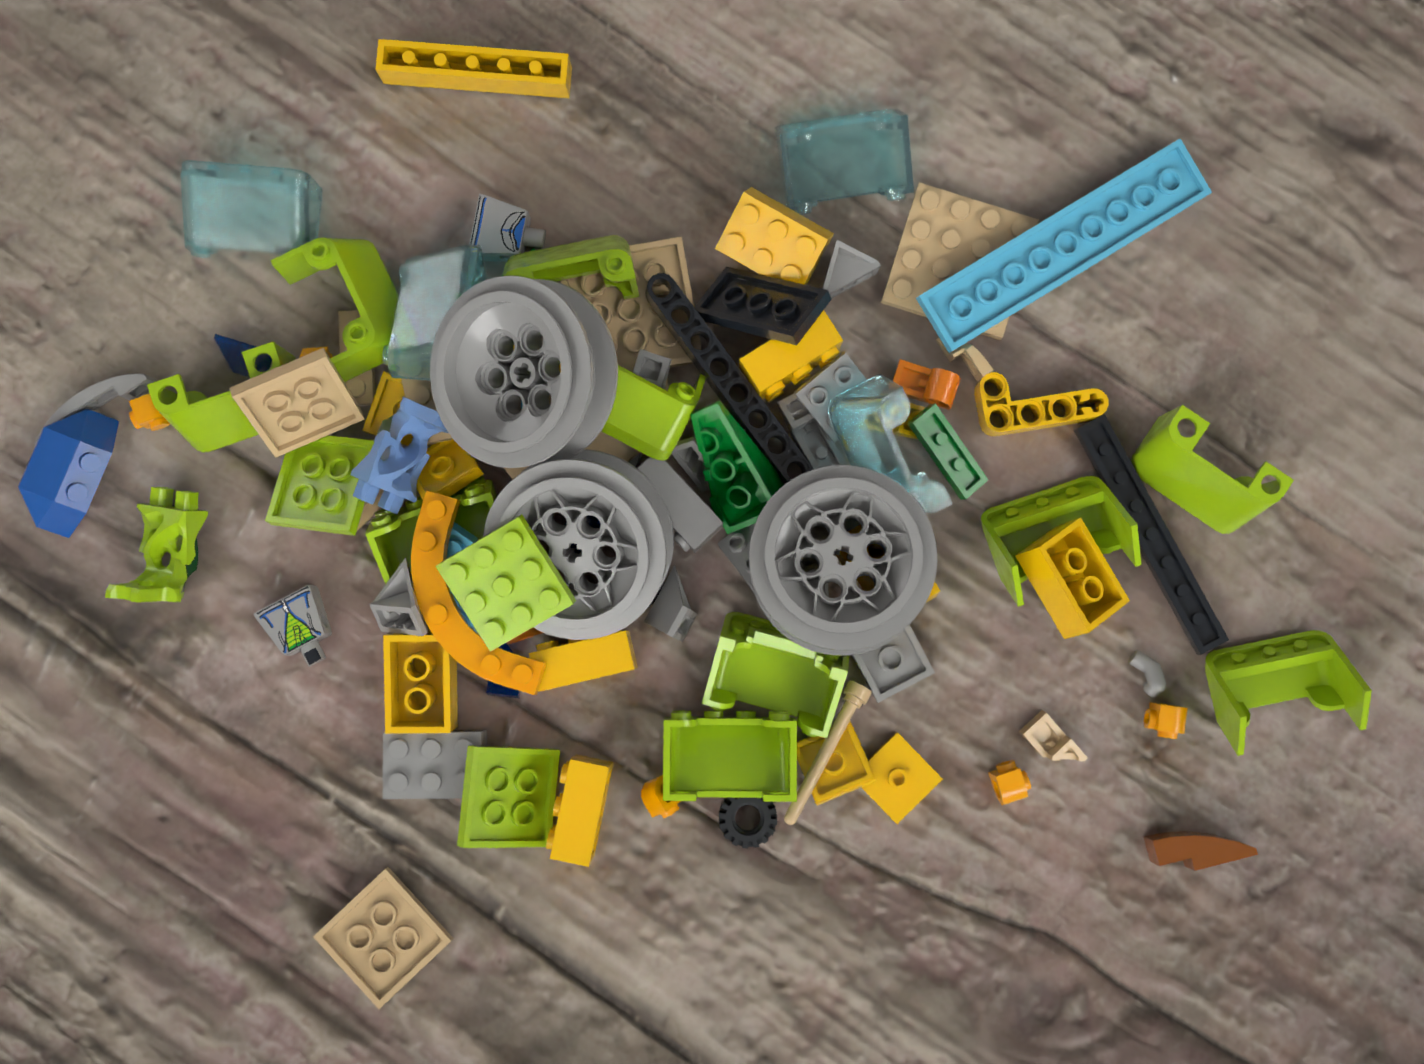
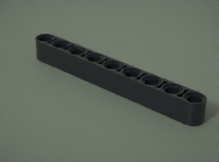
(732, 377)

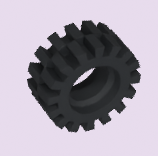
(751, 837)

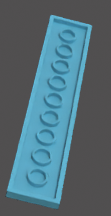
(1063, 245)

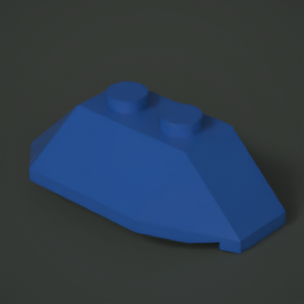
(67, 469)

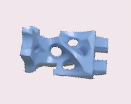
(391, 465)

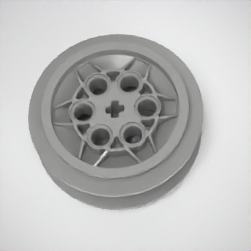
(477, 350)
(631, 522)
(856, 618)

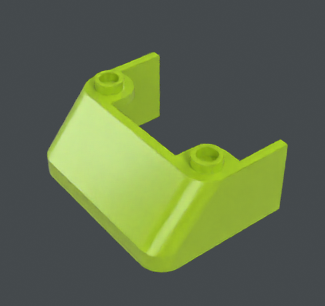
(369, 287)
(649, 415)
(1023, 521)
(1282, 671)

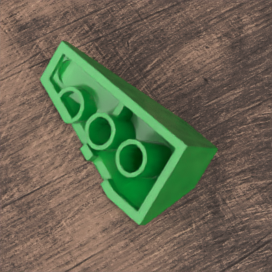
(735, 468)

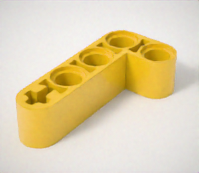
(1041, 407)

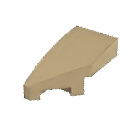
(972, 357)
(1050, 740)

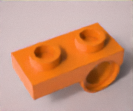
(927, 384)

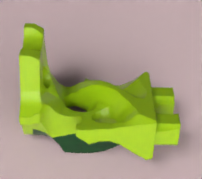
(165, 530)

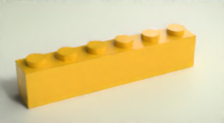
(474, 68)

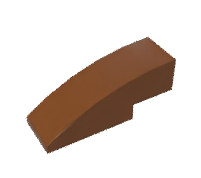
(1195, 849)

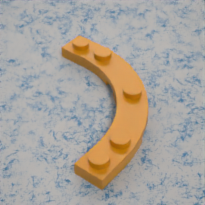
(442, 612)

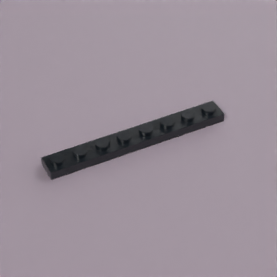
(1154, 537)

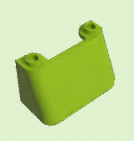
(598, 255)
(774, 673)

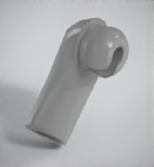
(1155, 678)

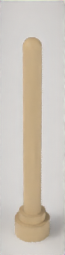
(854, 697)

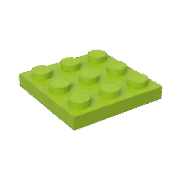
(317, 486)
(506, 583)
(508, 797)

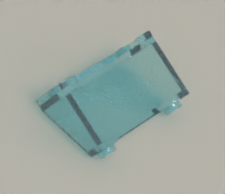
(845, 158)
(247, 208)
(426, 293)
(864, 427)

